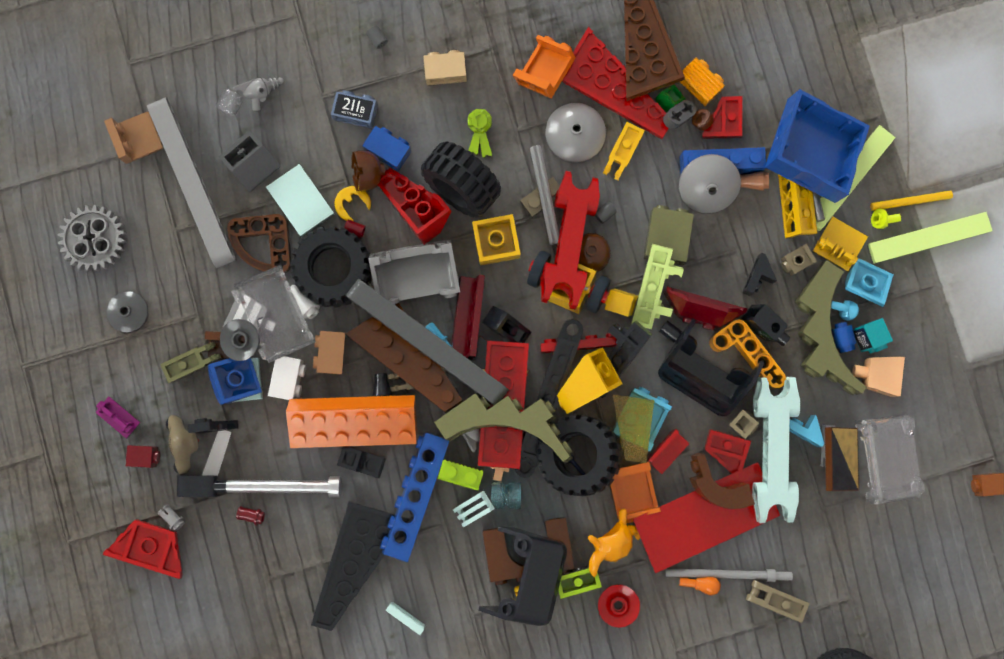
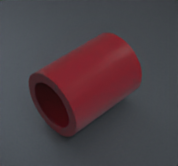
(356, 228)

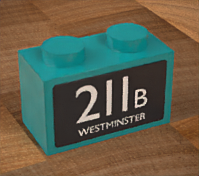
(872, 336)

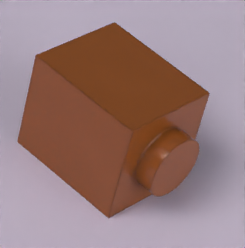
(988, 484)

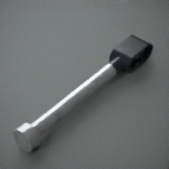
(209, 486)

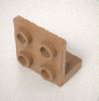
(134, 137)

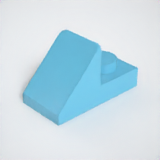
(810, 432)

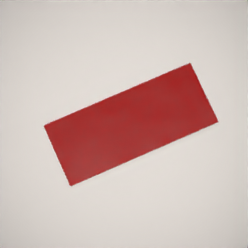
(695, 525)

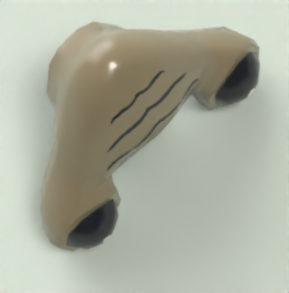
(181, 444)

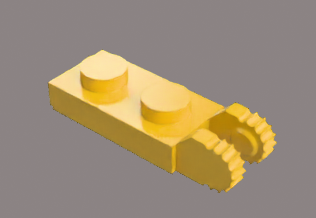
(624, 148)

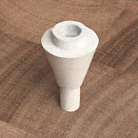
(308, 308)

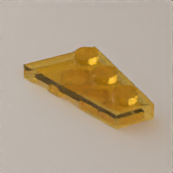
(634, 425)

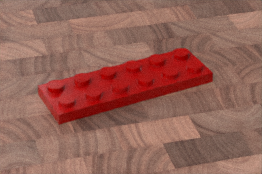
(508, 365)

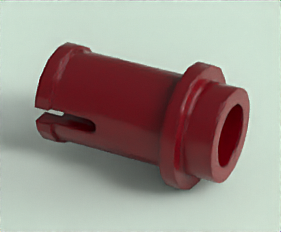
(250, 515)

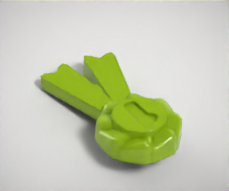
(480, 122)

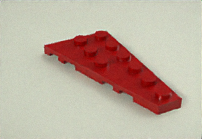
(603, 79)

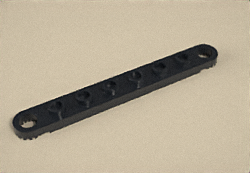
(553, 382)

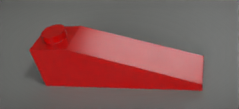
(419, 208)

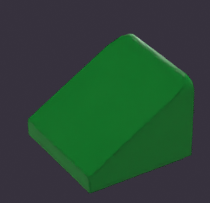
(669, 98)

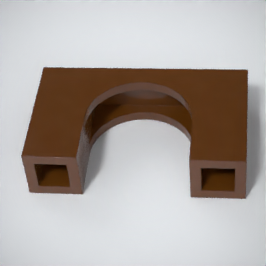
(503, 567)

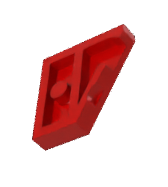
(726, 119)
(727, 449)

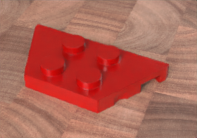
(148, 548)

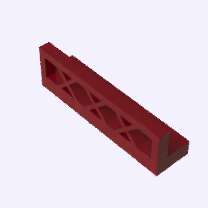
(468, 315)

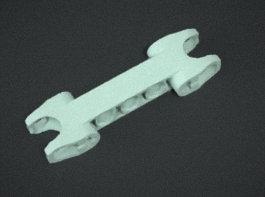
(775, 466)

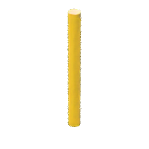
(911, 200)

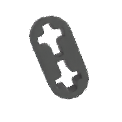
(681, 116)

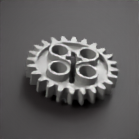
(73, 242)

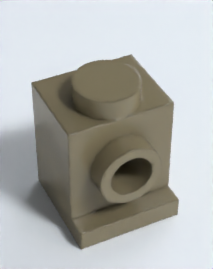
(805, 256)
(745, 423)

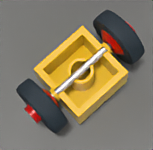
(597, 293)

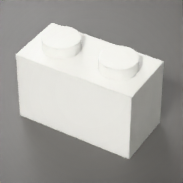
(287, 378)

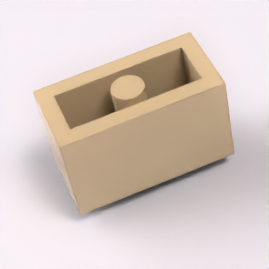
(445, 67)

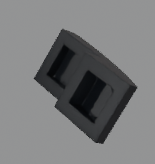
(361, 462)

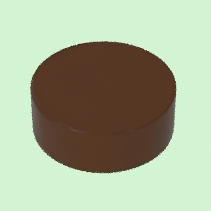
(702, 119)

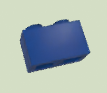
(387, 148)

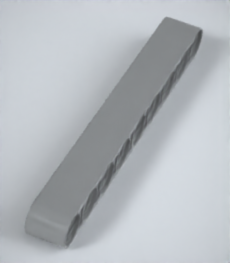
(191, 182)

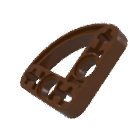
(274, 234)

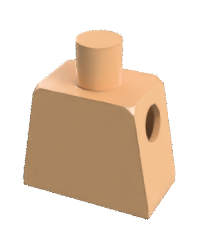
(882, 374)

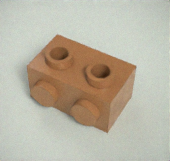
(329, 352)

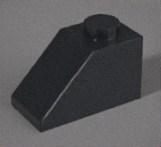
(506, 326)

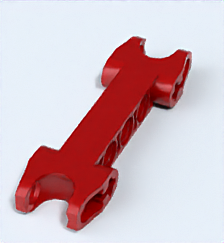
(564, 272)

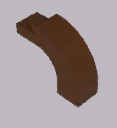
(729, 497)

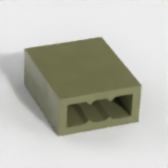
(670, 230)

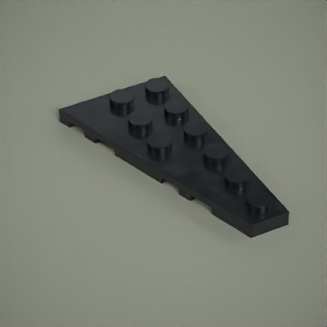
(352, 561)

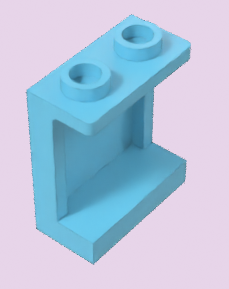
(660, 412)

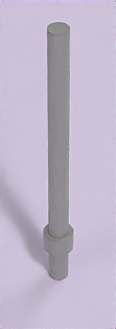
(769, 575)

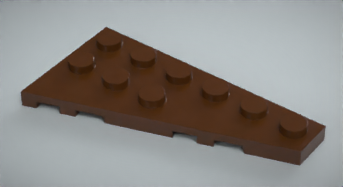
(648, 50)
(406, 362)

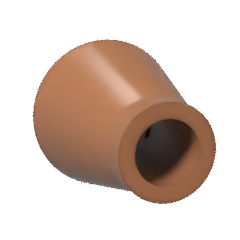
(756, 181)

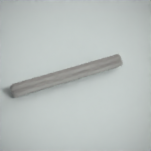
(545, 194)

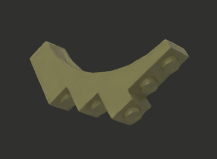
(816, 331)
(475, 414)

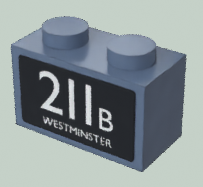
(354, 109)

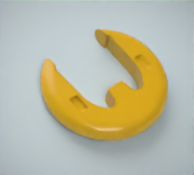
(345, 195)

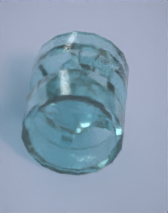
(506, 495)

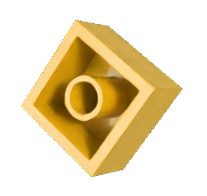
(496, 239)

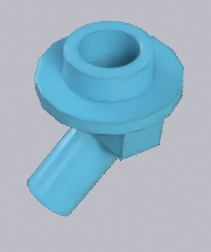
(847, 310)

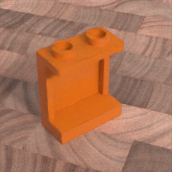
(546, 67)
(634, 491)

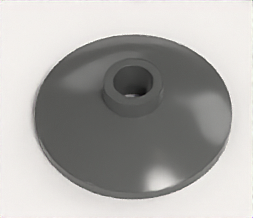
(136, 314)
(231, 339)

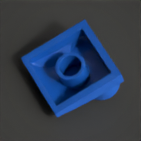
(233, 380)

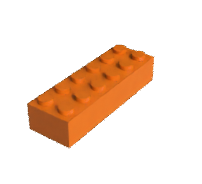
(352, 421)

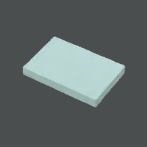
(300, 200)

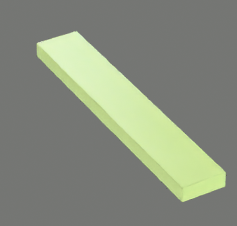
(871, 152)
(930, 237)

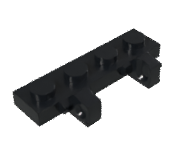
(628, 345)

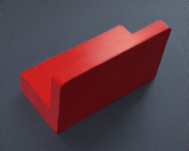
(667, 451)

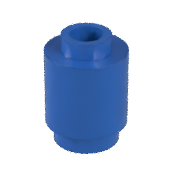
(844, 337)

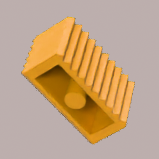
(702, 81)

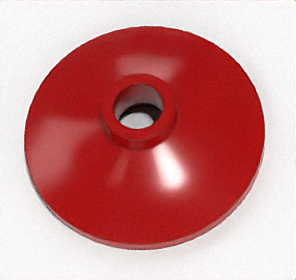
(626, 614)

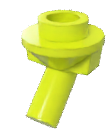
(883, 219)

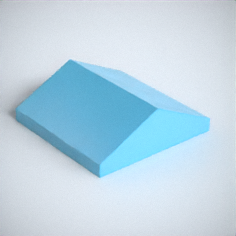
(869, 282)

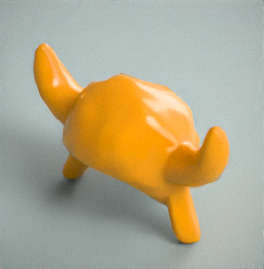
(614, 544)

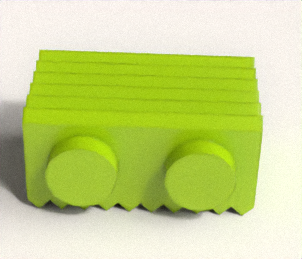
(460, 474)

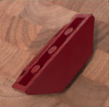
(704, 310)

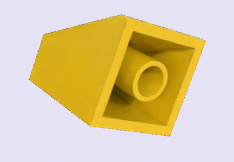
(588, 381)

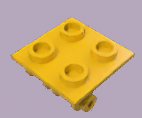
(840, 244)

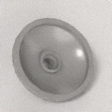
(573, 145)
(704, 174)

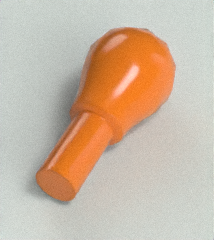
(707, 585)

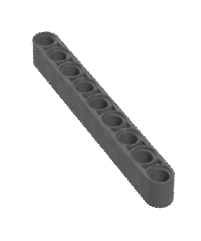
(427, 342)

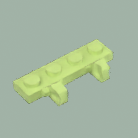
(657, 270)

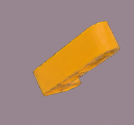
(751, 357)

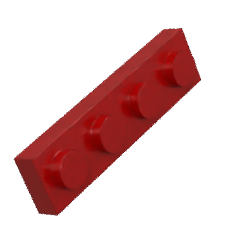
(589, 342)

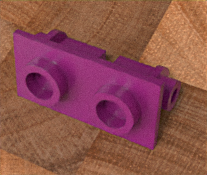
(117, 417)

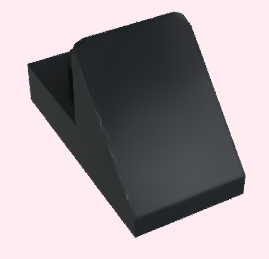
(760, 270)

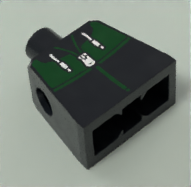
(766, 324)

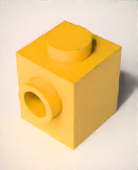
(621, 302)

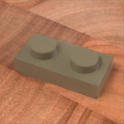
(532, 201)

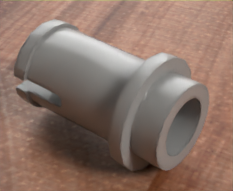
(172, 518)

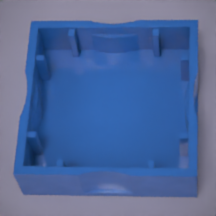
(817, 146)

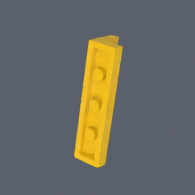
(802, 212)

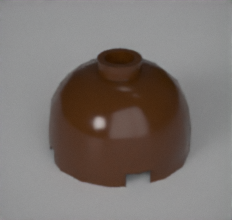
(366, 170)
(594, 252)

